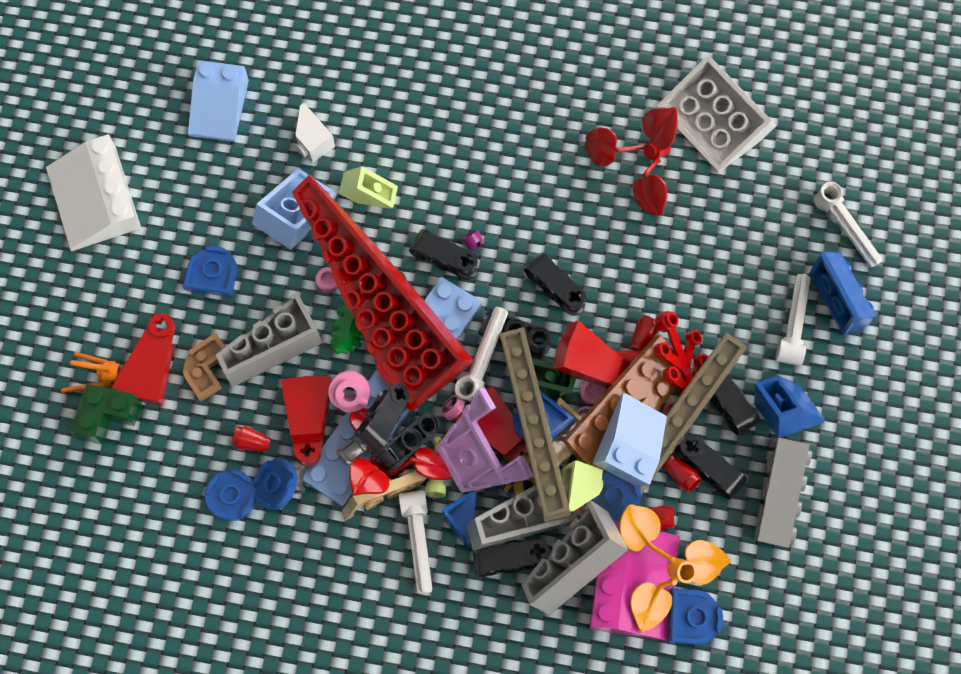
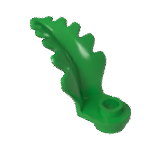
(348, 333)

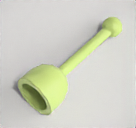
(435, 488)

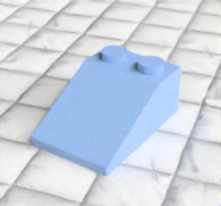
(217, 100)
(280, 214)
(632, 442)

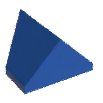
(460, 514)

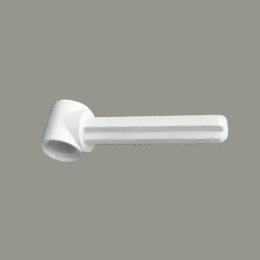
(846, 221)
(791, 348)
(482, 356)
(414, 507)

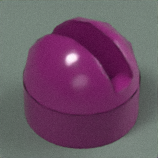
(472, 240)

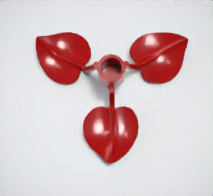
(661, 127)
(372, 478)

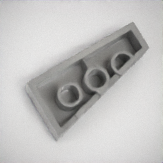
(270, 342)
(782, 492)
(513, 520)
(575, 559)

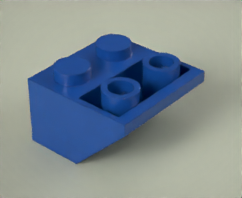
(785, 406)

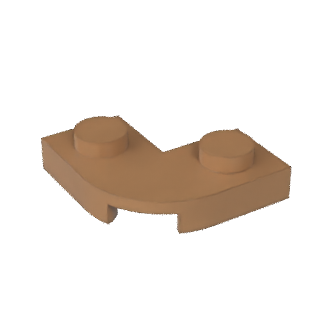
(198, 366)

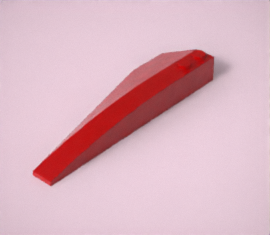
(393, 318)

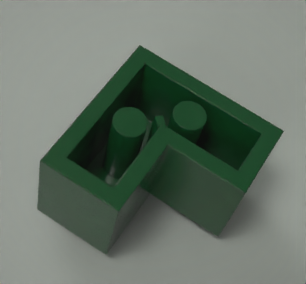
(554, 382)
(101, 406)

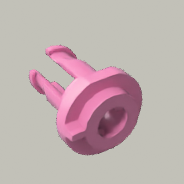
(338, 395)

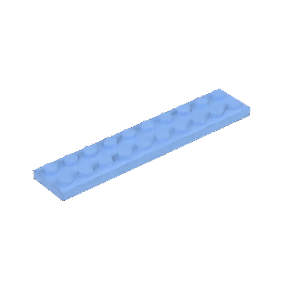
(331, 474)

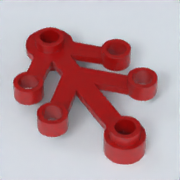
(682, 359)

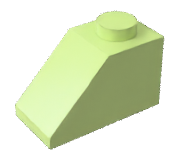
(367, 188)
(581, 483)

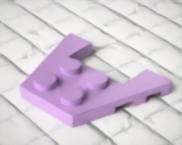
(471, 456)

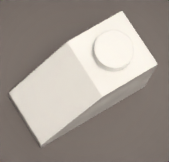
(312, 135)

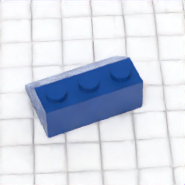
(842, 292)

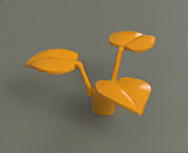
(703, 564)

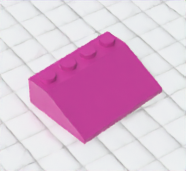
(617, 582)

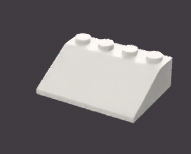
(717, 114)
(92, 193)

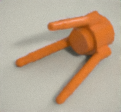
(106, 371)

